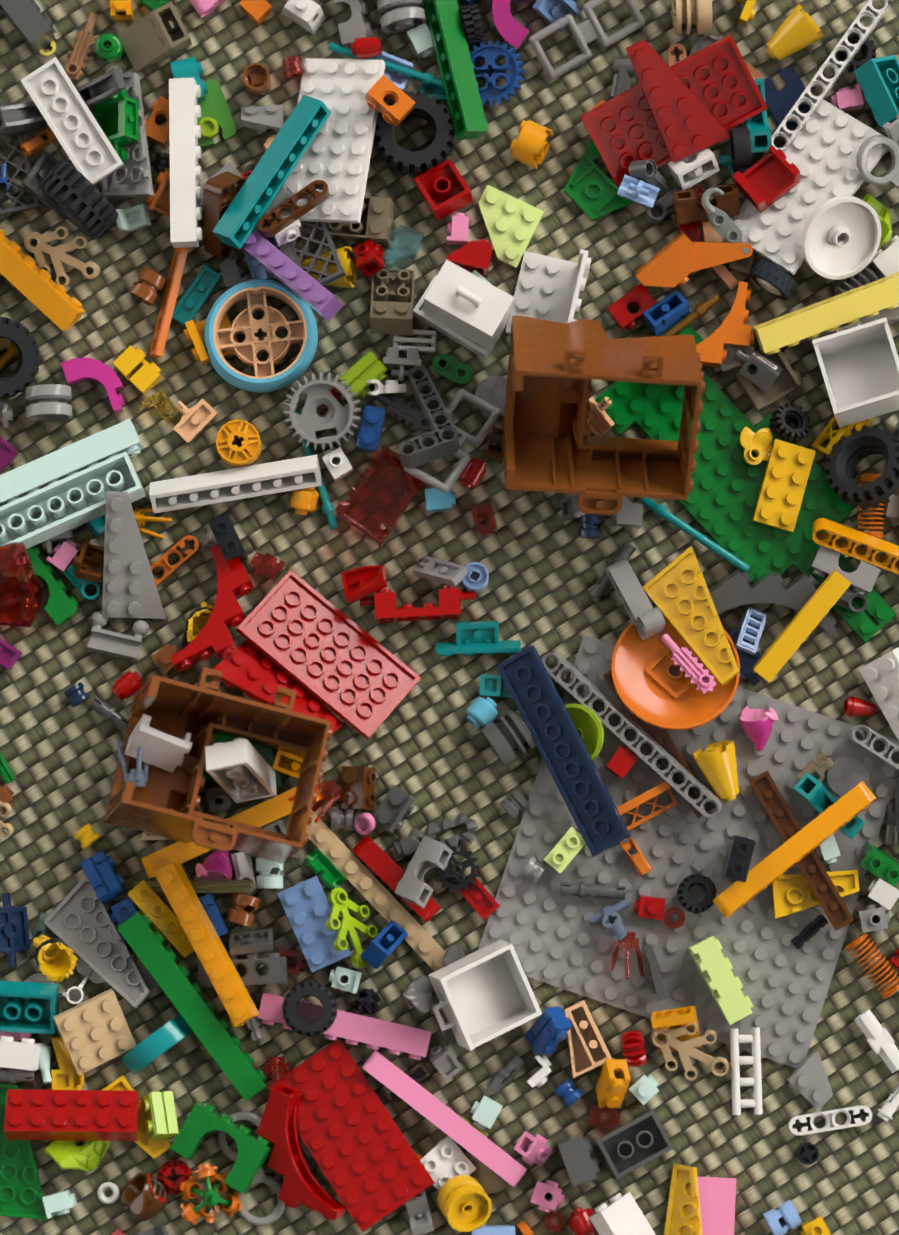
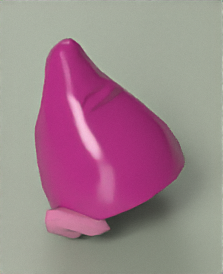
(758, 725)
(215, 867)

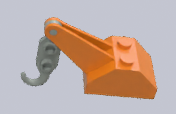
(682, 256)

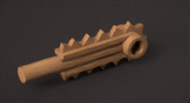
(81, 48)

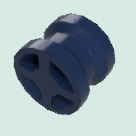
(77, 694)

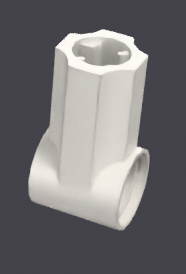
(243, 867)

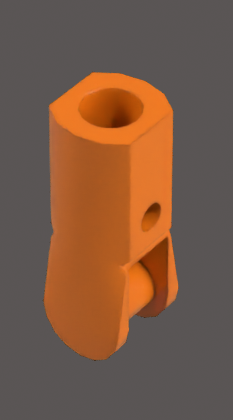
(37, 143)
(638, 860)

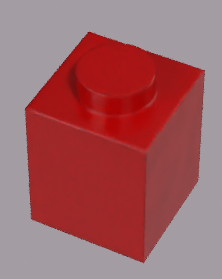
(622, 761)

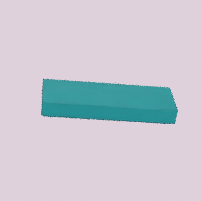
(196, 295)

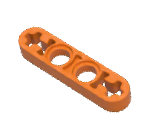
(169, 569)

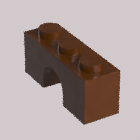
(689, 210)

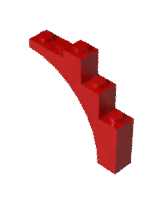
(227, 613)
(286, 1159)

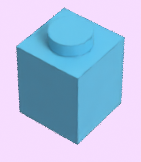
(439, 501)

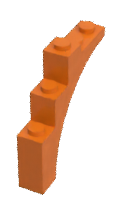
(730, 333)

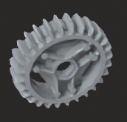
(309, 421)

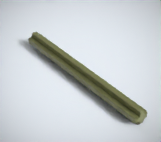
(207, 886)

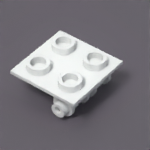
(446, 1162)

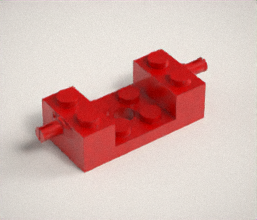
(448, 608)

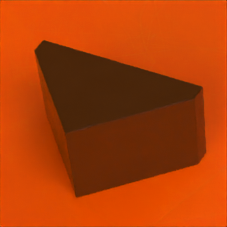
(494, 446)

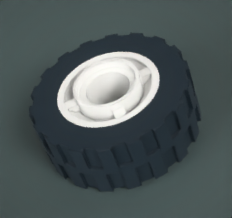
(773, 279)

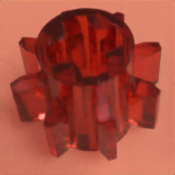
(276, 1067)

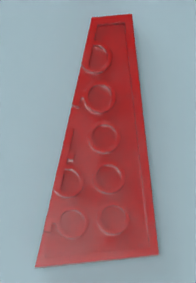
(676, 110)
(259, 678)

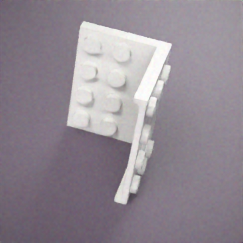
(549, 287)

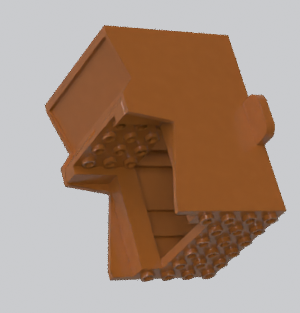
(549, 413)
(171, 798)

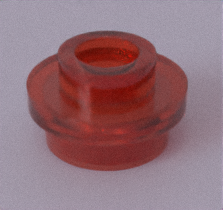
(681, 917)
(562, 1221)

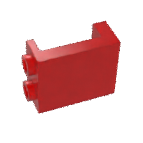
(767, 179)

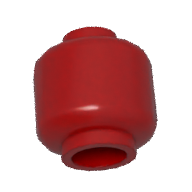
(581, 1223)

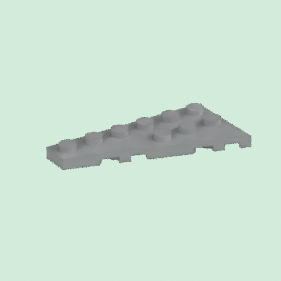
(134, 176)

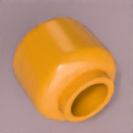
(304, 500)

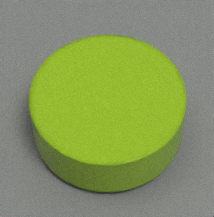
(209, 127)

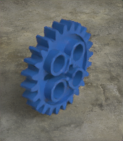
(491, 54)

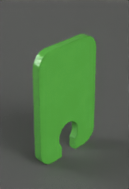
(217, 108)

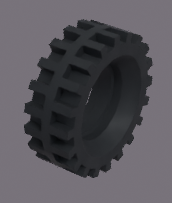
(850, 453)

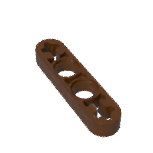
(291, 206)

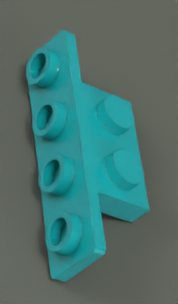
(477, 638)

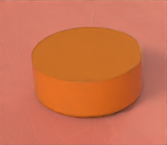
(524, 1229)

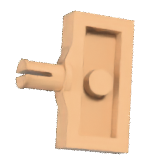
(194, 419)
(598, 420)

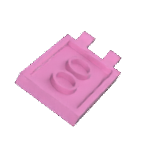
(717, 1205)

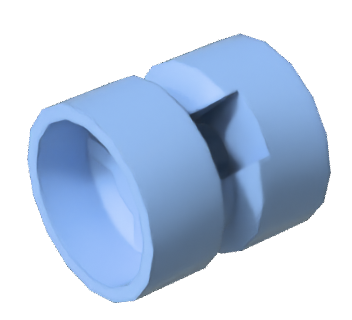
(476, 578)
(790, 1217)

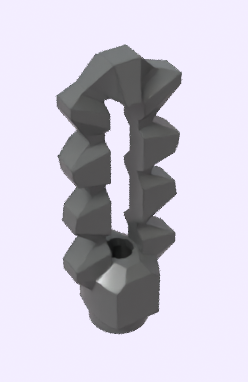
(407, 846)

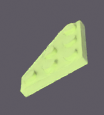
(508, 224)

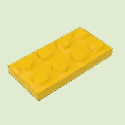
(783, 485)

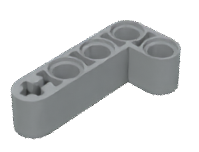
(645, 618)

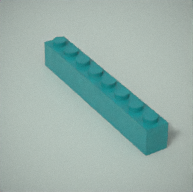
(271, 172)

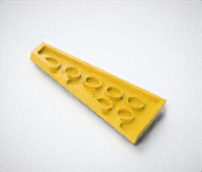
(687, 604)

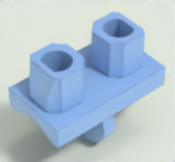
(638, 191)

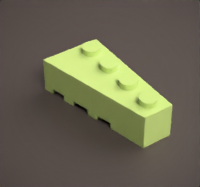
(720, 979)

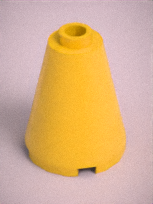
(793, 34)
(347, 263)
(720, 768)

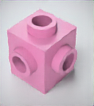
(533, 1149)
(541, 1189)

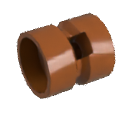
(256, 79)
(148, 285)
(242, 909)

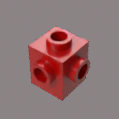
(369, 258)

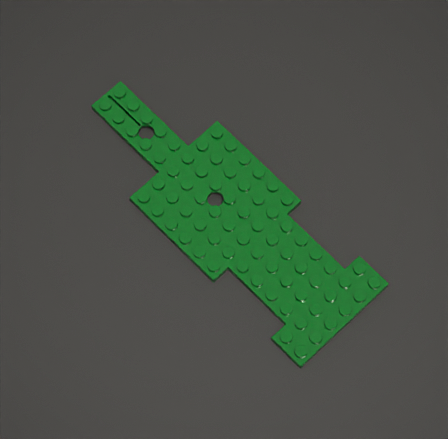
(729, 487)

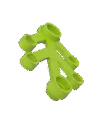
(340, 904)

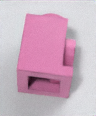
(848, 99)
(458, 229)
(63, 555)

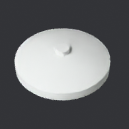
(841, 237)

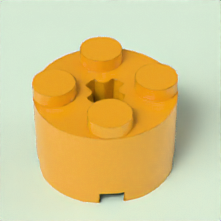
(531, 144)

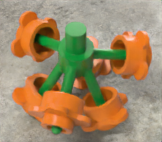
(208, 1207)

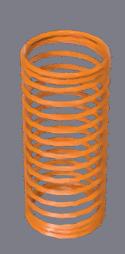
(870, 478)
(894, 987)

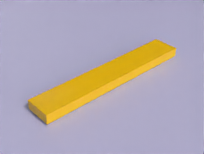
(801, 625)

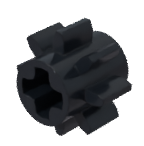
(366, 1001)

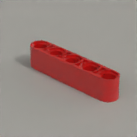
(390, 873)

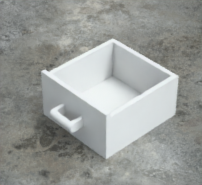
(468, 305)
(860, 371)
(484, 995)

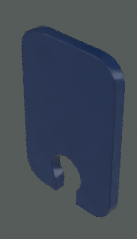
(782, 101)

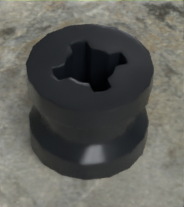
(163, 162)
(810, 1152)

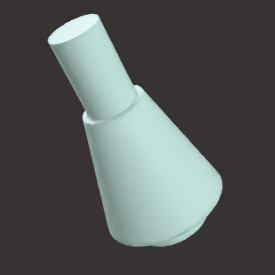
(44, 1063)

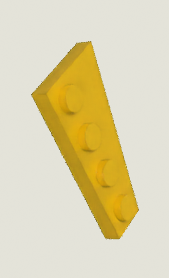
(794, 894)
(152, 1147)
(684, 1203)

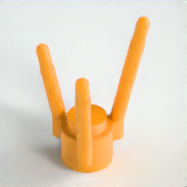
(141, 518)

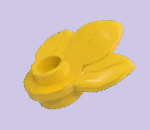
(758, 442)

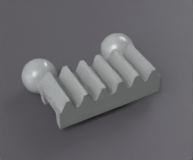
(116, 643)

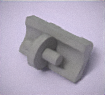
(393, 361)

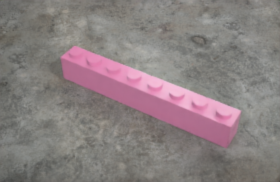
(353, 1027)

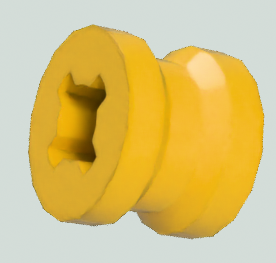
(86, 836)

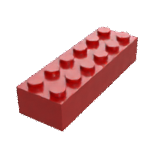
(72, 1115)

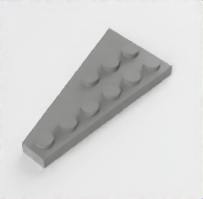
(127, 574)
(92, 935)

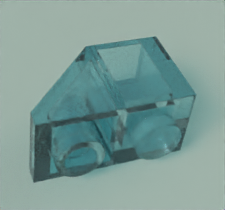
(404, 247)

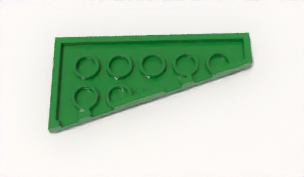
(19, 1176)

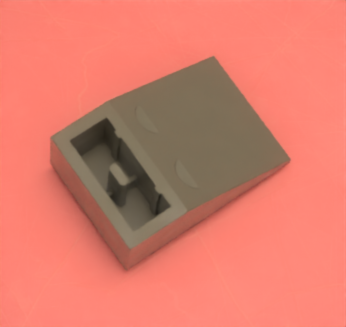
(155, 37)
(374, 223)
(392, 302)

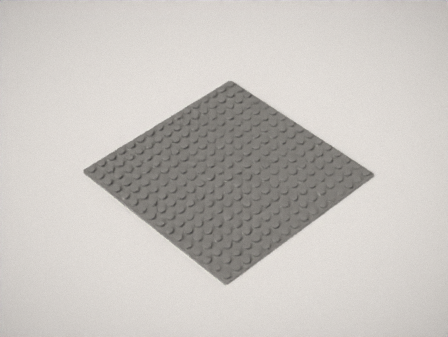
(782, 982)

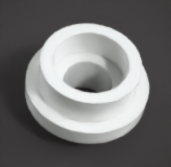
(101, 1193)

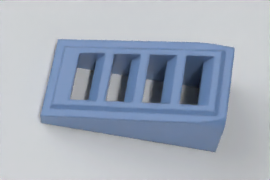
(756, 619)

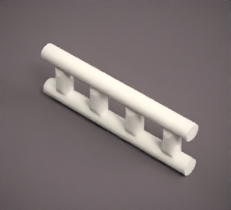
(755, 1081)

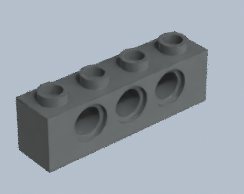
(275, 973)

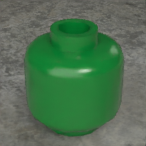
(114, 49)

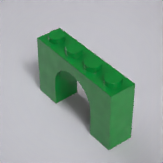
(251, 1149)

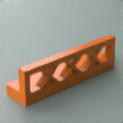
(644, 798)

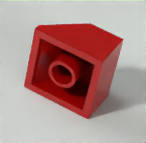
(443, 190)
(473, 256)

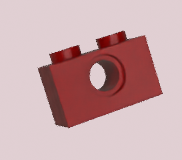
(621, 316)

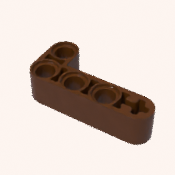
(217, 197)

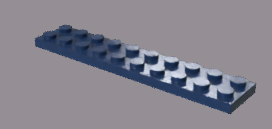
(563, 751)

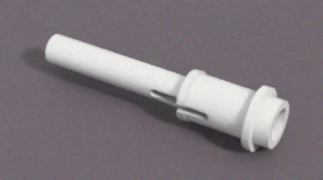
(889, 1106)

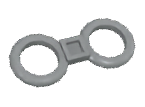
(892, 175)
(260, 1178)

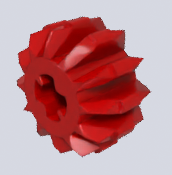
(634, 1048)

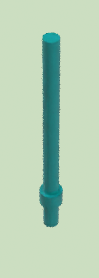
(426, 79)
(327, 507)
(661, 511)

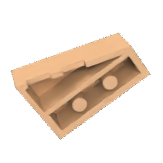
(585, 1040)

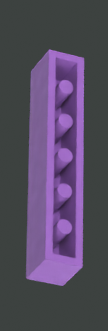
(292, 275)

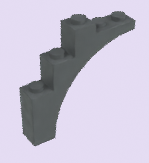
(28, 118)
(737, 591)

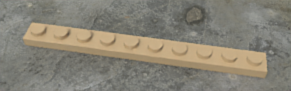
(375, 893)

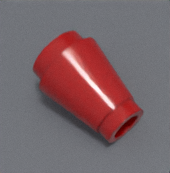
(858, 708)

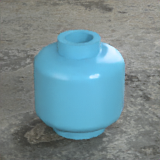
(481, 712)

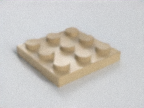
(94, 1031)

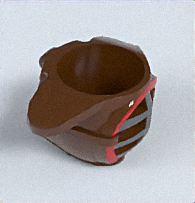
(144, 1196)

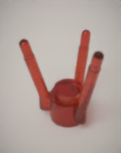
(329, 792)
(628, 943)

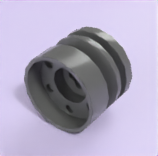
(508, 737)

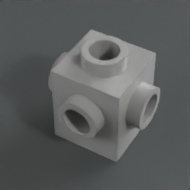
(865, 919)

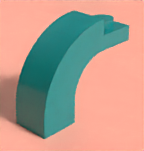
(758, 125)
(820, 799)
(156, 1044)

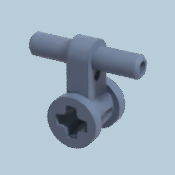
(612, 920)

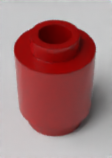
(366, 47)
(472, 473)
(127, 685)

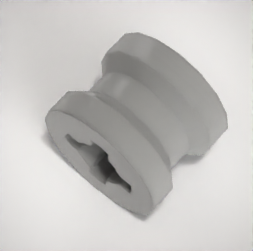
(534, 870)

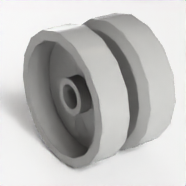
(400, 15)
(48, 402)

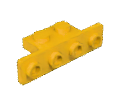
(161, 918)

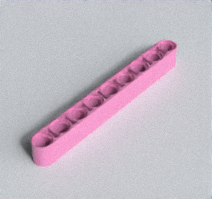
(444, 1118)

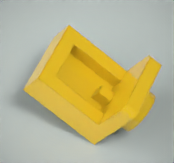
(748, 12)
(814, 1227)

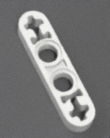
(830, 1123)

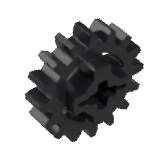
(443, 876)

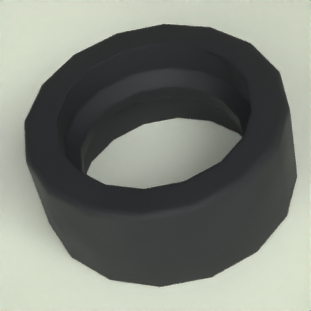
(741, 147)

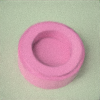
(364, 823)

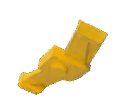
(65, 1077)

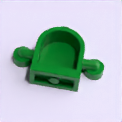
(119, 121)

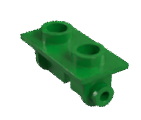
(325, 869)

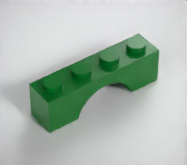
(59, 606)

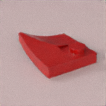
(363, 581)

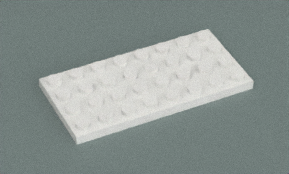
(345, 141)
(827, 166)

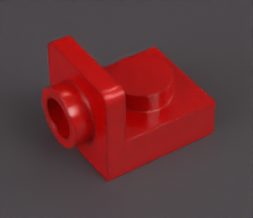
(650, 907)

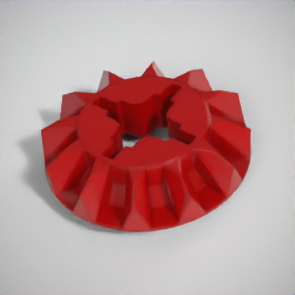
(166, 1170)

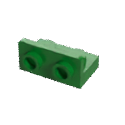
(880, 864)

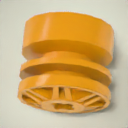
(232, 454)

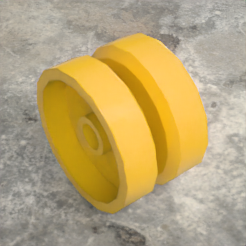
(464, 1203)

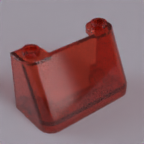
(18, 587)

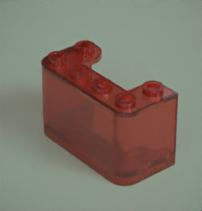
(380, 497)

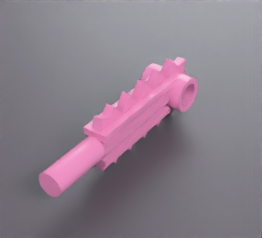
(689, 664)

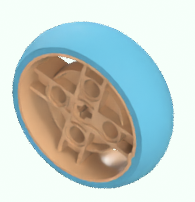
(299, 331)

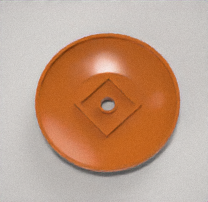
(656, 696)

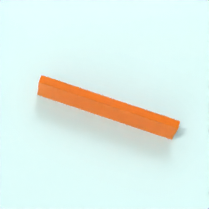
(168, 302)

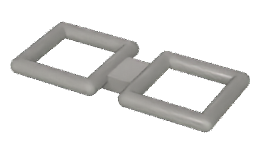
(583, 33)
(462, 436)

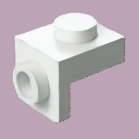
(539, 1077)

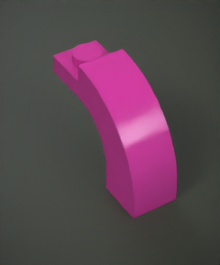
(506, 24)
(89, 369)

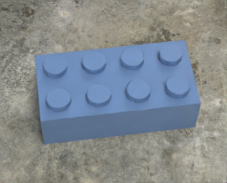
(308, 912)

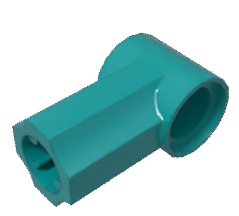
(82, 584)

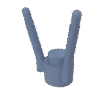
(136, 775)

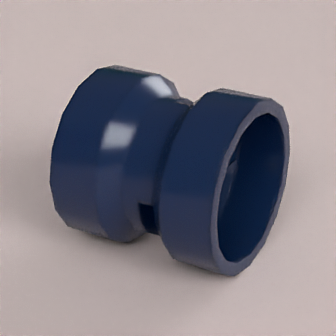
(589, 526)

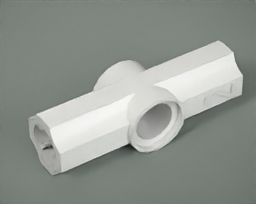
(879, 1039)

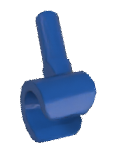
(3, 179)

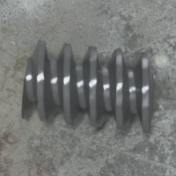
(860, 279)

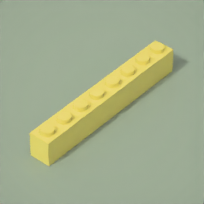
(828, 314)

